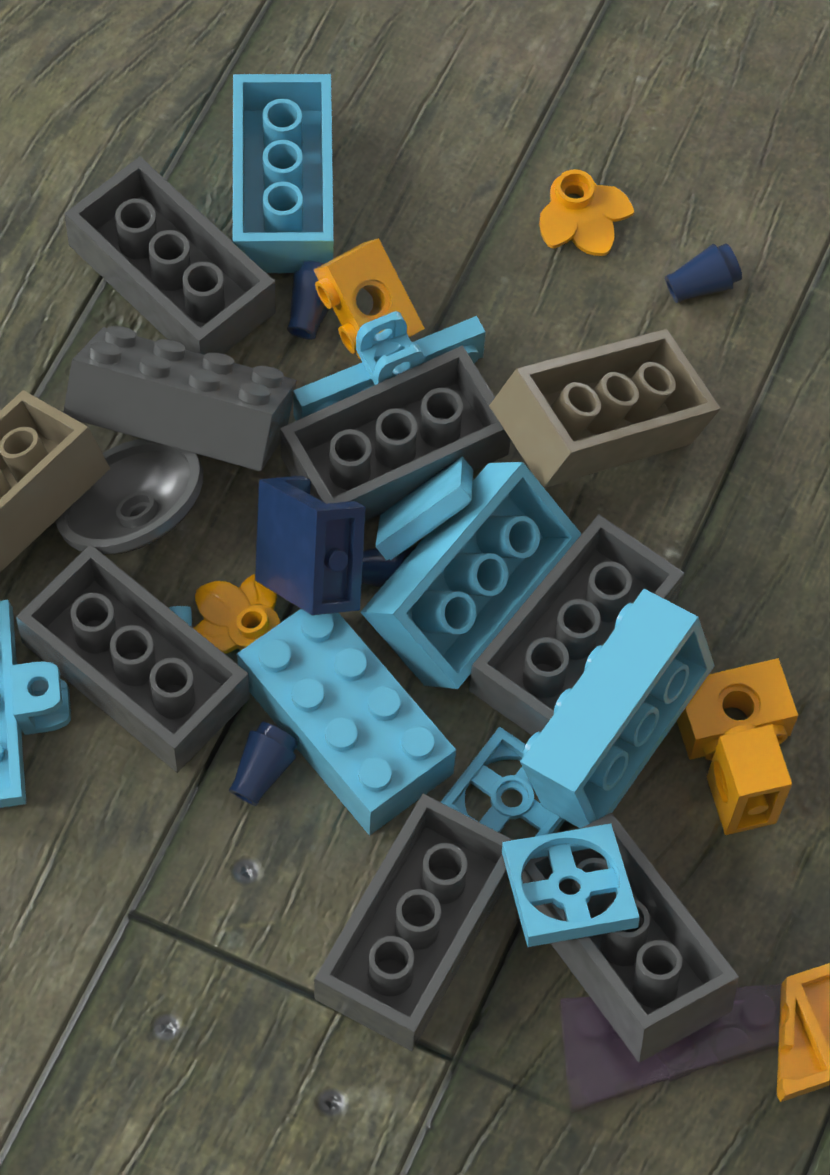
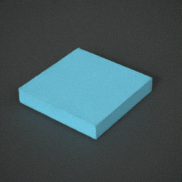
(425, 509)

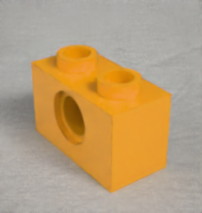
(366, 268)
(755, 689)
(748, 778)

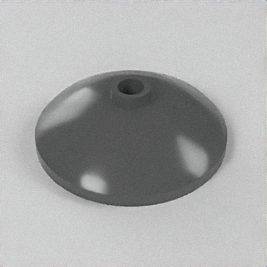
(135, 500)

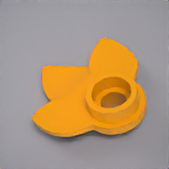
(584, 219)
(233, 611)

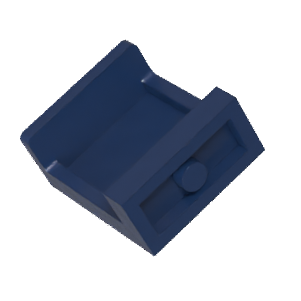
(309, 547)

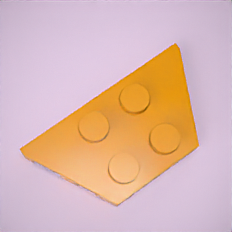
(804, 1033)

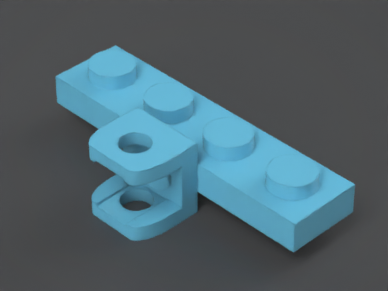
(385, 357)
(30, 701)

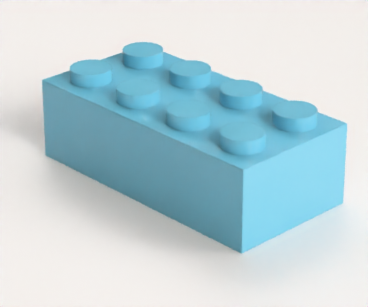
(283, 169)
(471, 575)
(618, 710)
(347, 716)

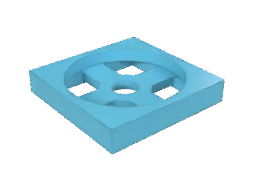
(502, 747)
(559, 847)

